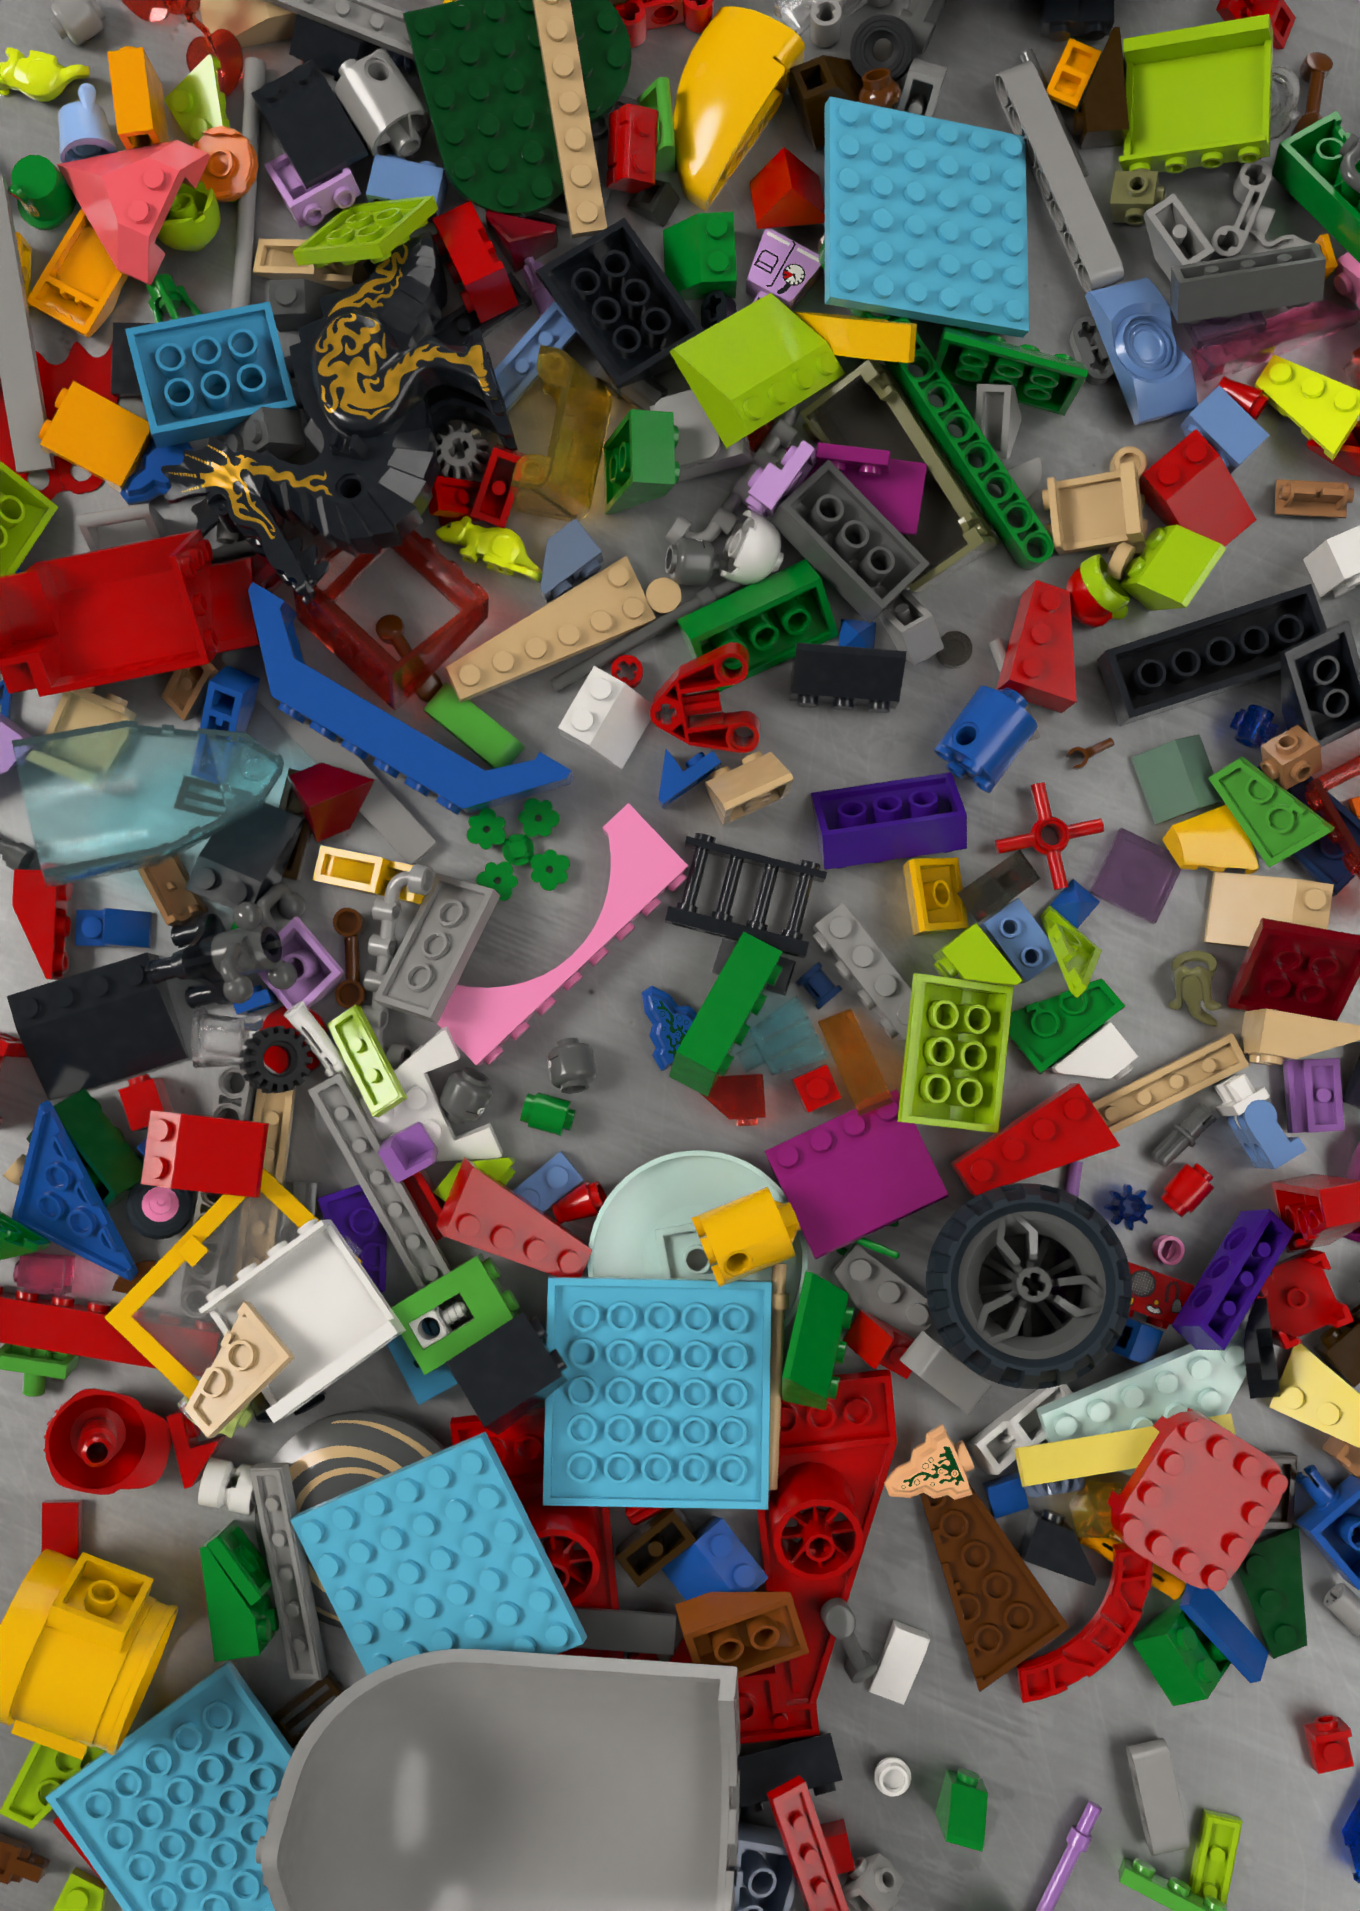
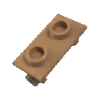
(1312, 498)

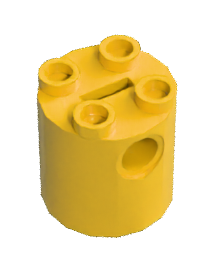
(747, 1235)

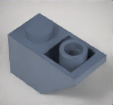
(568, 558)

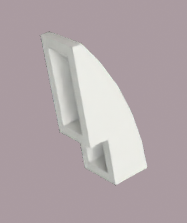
(1014, 1429)

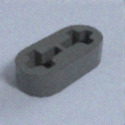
(1085, 353)

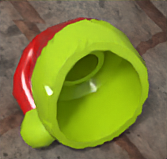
(1095, 595)

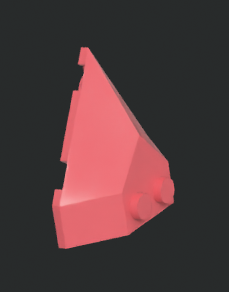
(130, 198)

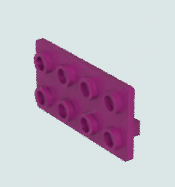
(888, 483)

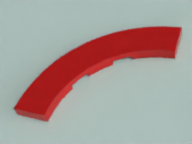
(1099, 1638)

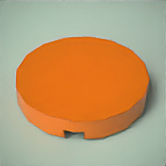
(231, 165)

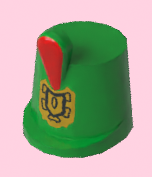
(41, 192)

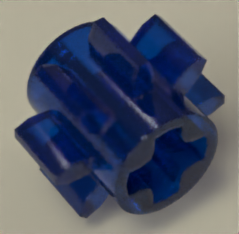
(1254, 726)
(1138, 1205)

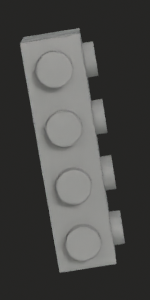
(868, 968)

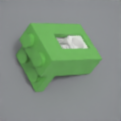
(482, 1294)

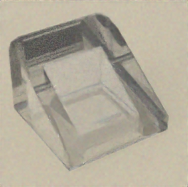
(794, 14)

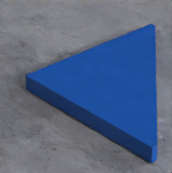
(62, 1202)

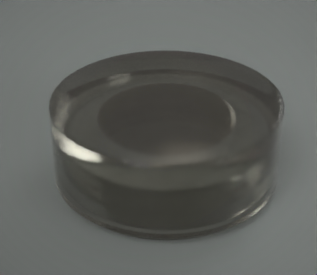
(956, 650)

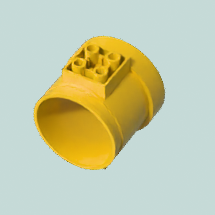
(79, 1652)

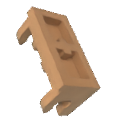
(168, 891)

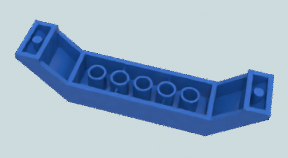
(376, 733)

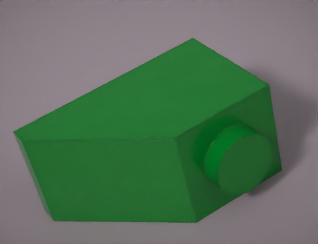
(963, 1809)

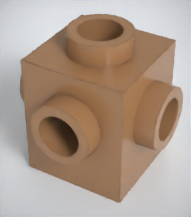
(1291, 757)

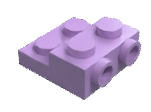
(311, 204)
(773, 485)

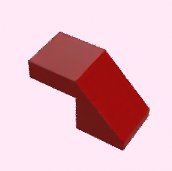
(1280, 15)

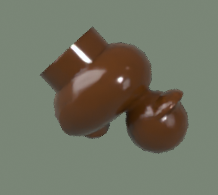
(879, 89)

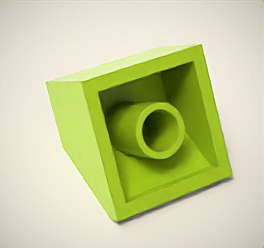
(1171, 568)
(975, 959)

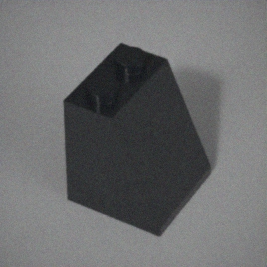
(508, 1372)

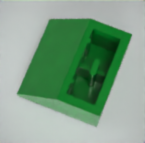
(1180, 1656)

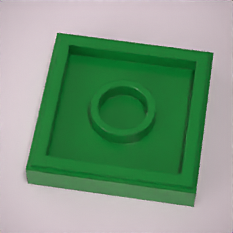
(241, 1561)

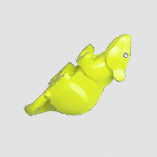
(37, 75)
(494, 545)

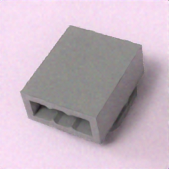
(699, 445)

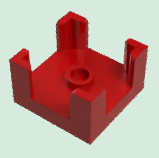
(1301, 1298)

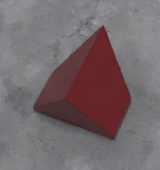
(521, 237)
(329, 797)

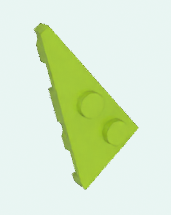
(198, 100)
(1073, 950)

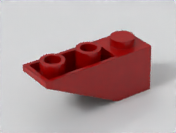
(43, 919)

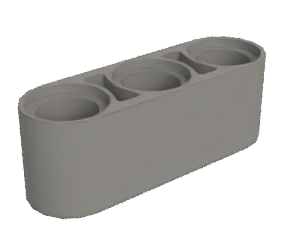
(945, 1372)
(1157, 1796)

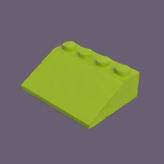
(755, 367)
(955, 1053)

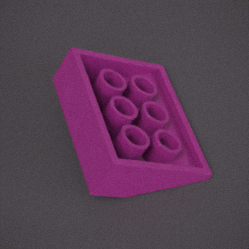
(855, 1176)

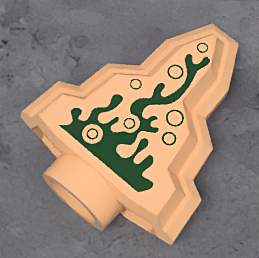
(934, 1468)

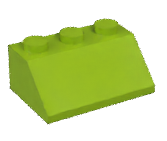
(22, 518)

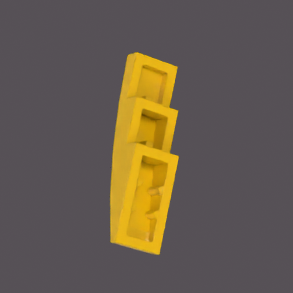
(864, 336)

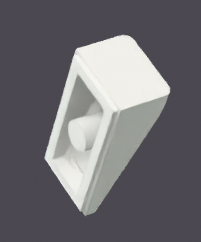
(899, 1662)

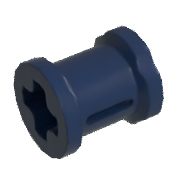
(818, 985)

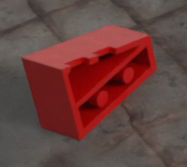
(474, 262)
(1041, 649)

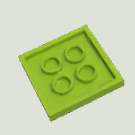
(366, 232)

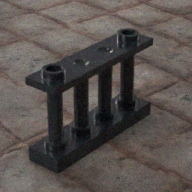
(720, 922)

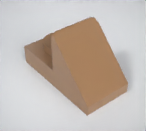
(188, 689)

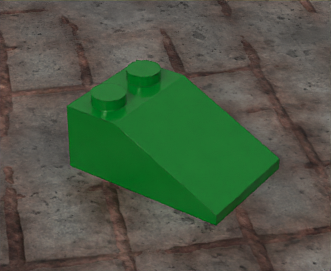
(640, 460)
(234, 1625)

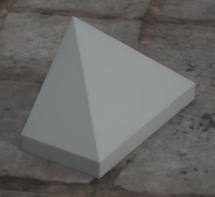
(998, 416)

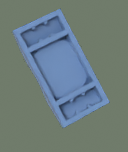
(1143, 350)

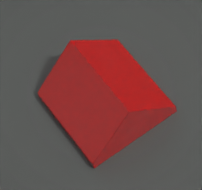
(786, 193)

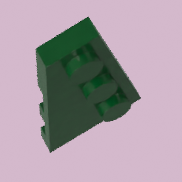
(1275, 1591)

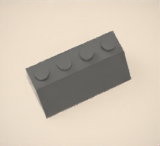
(848, 541)

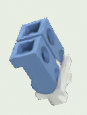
(1256, 1123)

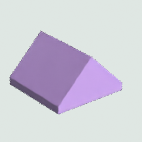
(315, 967)

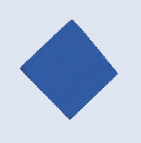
(1006, 1495)

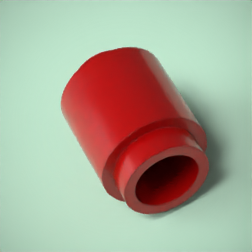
(1187, 1189)

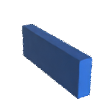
(1225, 1631)

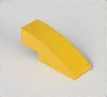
(360, 872)

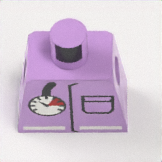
(782, 269)

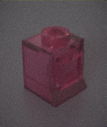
(45, 1273)

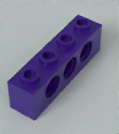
(1232, 1279)

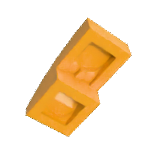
(1072, 73)

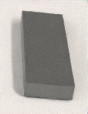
(628, 1630)

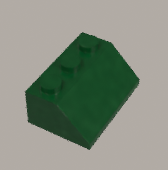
(100, 1147)

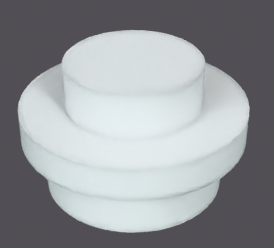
(892, 1776)

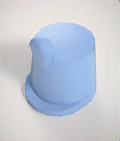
(84, 128)

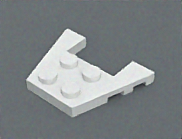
(424, 1106)

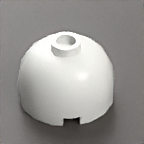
(751, 550)

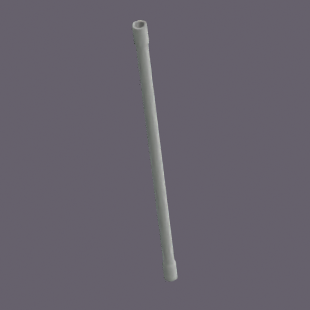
(252, 80)

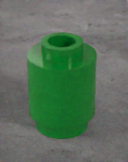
(547, 1113)

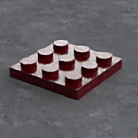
(1297, 970)

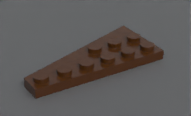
(991, 1588)

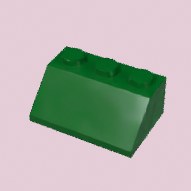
(816, 1343)

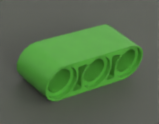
(473, 728)

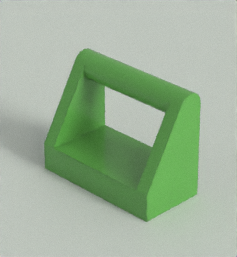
(658, 97)

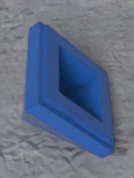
(857, 633)
(1075, 903)

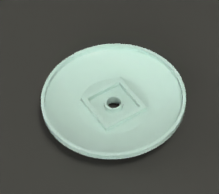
(649, 1225)

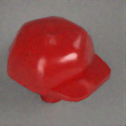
(106, 1443)

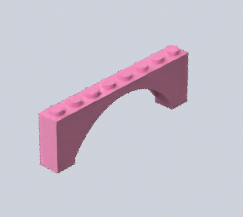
(639, 874)

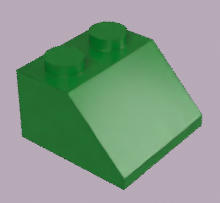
(701, 255)

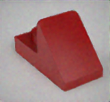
(453, 499)
(878, 1343)
(191, 1453)

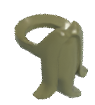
(1195, 985)

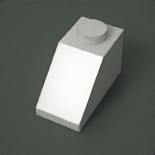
(1098, 1056)

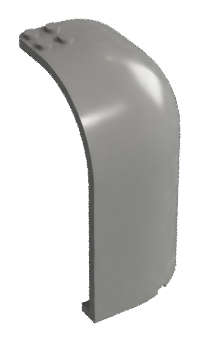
(513, 1789)

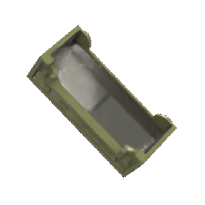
(875, 413)

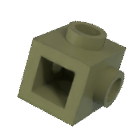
(1135, 194)

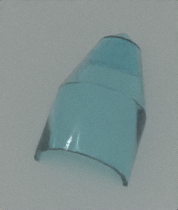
(135, 794)

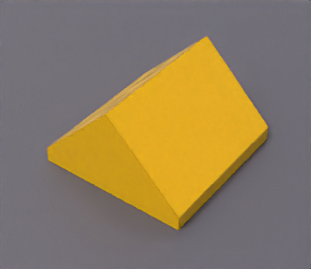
(933, 895)

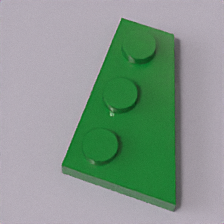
(1058, 1024)

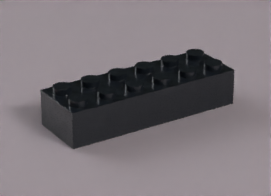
(1207, 655)

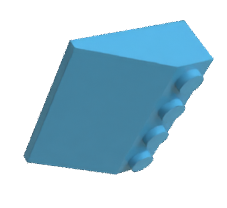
(209, 372)

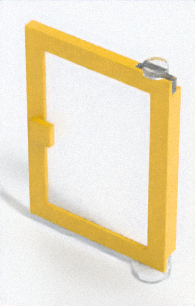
(162, 1308)

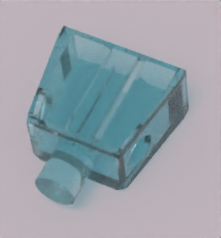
(783, 1041)

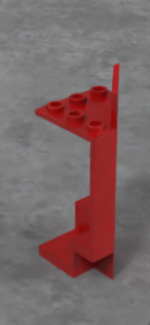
(122, 614)

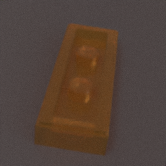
(855, 1062)

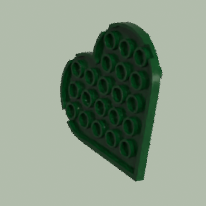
(491, 94)

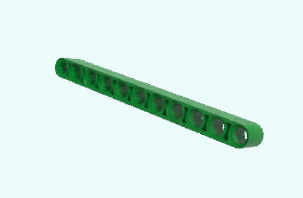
(971, 442)

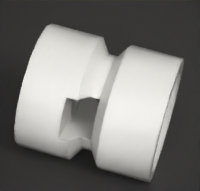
(217, 1487)

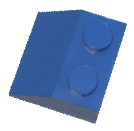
(714, 1563)

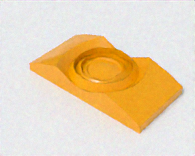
(79, 281)

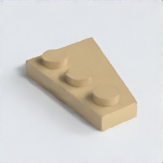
(243, 1368)

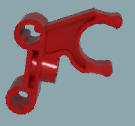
(653, 14)

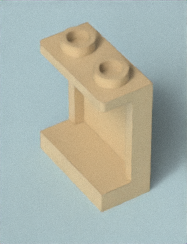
(1095, 510)
(85, 709)

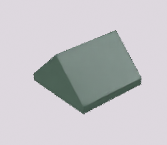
(1176, 778)

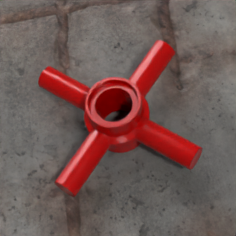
(1063, 831)

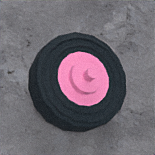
(159, 1210)

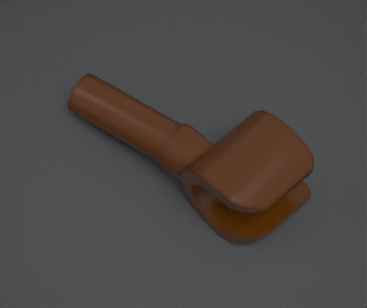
(1091, 751)

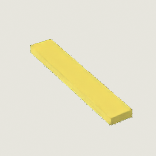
(1090, 1454)

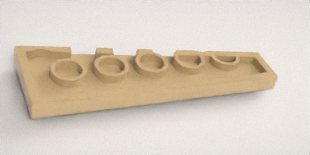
(575, 622)

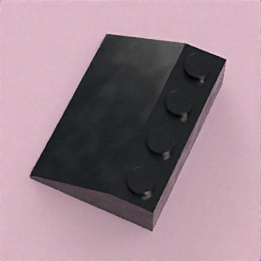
(620, 304)
(98, 1026)

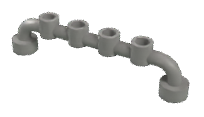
(725, 519)
(384, 946)

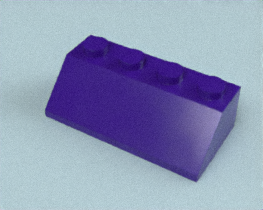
(889, 820)

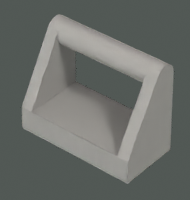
(121, 526)

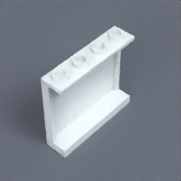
(317, 1305)

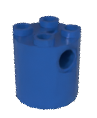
(987, 736)

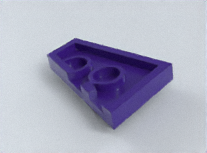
(357, 1220)

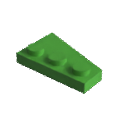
(1267, 812)

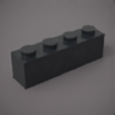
(766, 1770)

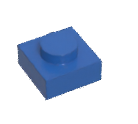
(259, 1000)

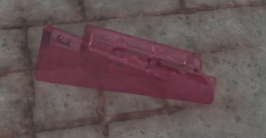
(1281, 335)

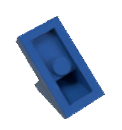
(677, 782)
(113, 928)

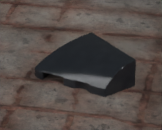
(1259, 1353)

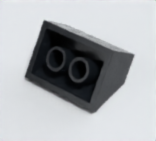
(847, 677)

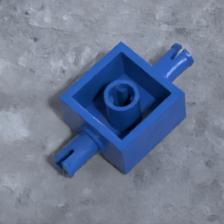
(1332, 1521)

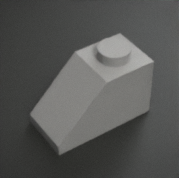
(922, 88)
(1175, 235)
(912, 628)

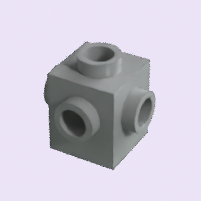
(872, 1885)

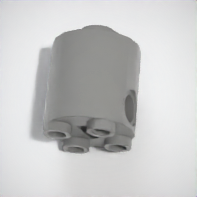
(382, 105)

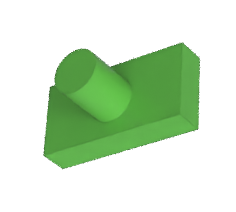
(36, 1366)

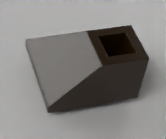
(812, 86)

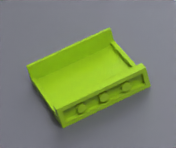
(1199, 96)

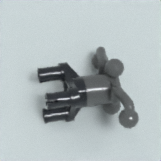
(225, 957)

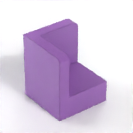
(408, 1152)

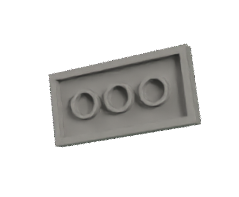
(436, 948)

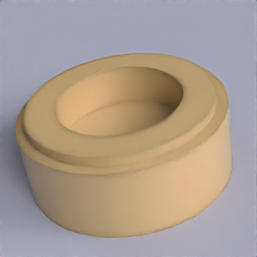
(1129, 454)
(1120, 560)
(663, 595)

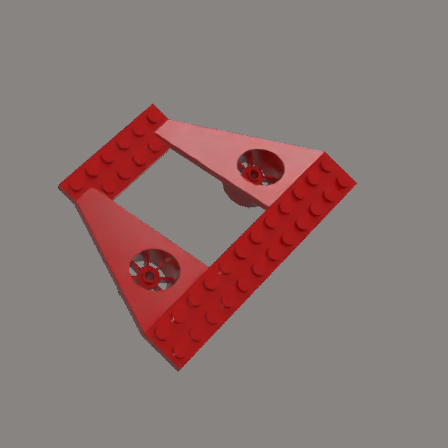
(824, 1460)

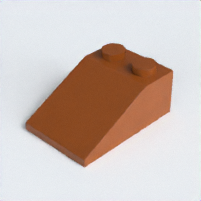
(742, 1629)

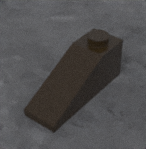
(1104, 111)

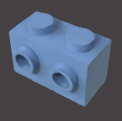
(1020, 940)

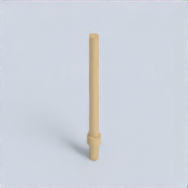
(779, 1303)

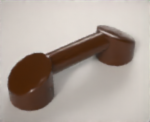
(1313, 71)
(392, 631)
(351, 925)

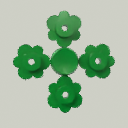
(518, 848)

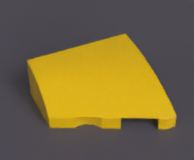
(1211, 842)

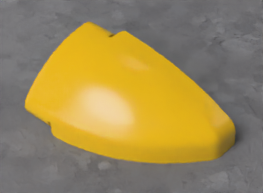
(729, 96)

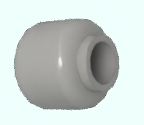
(77, 19)

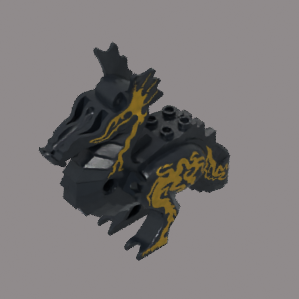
(372, 408)

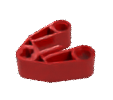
(712, 729)

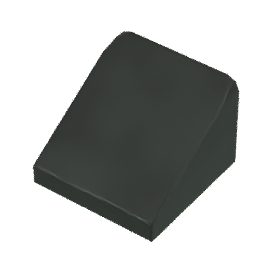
(655, 202)

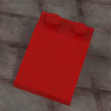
(1196, 491)
(204, 1153)

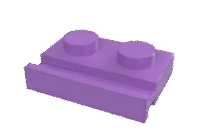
(1313, 1095)

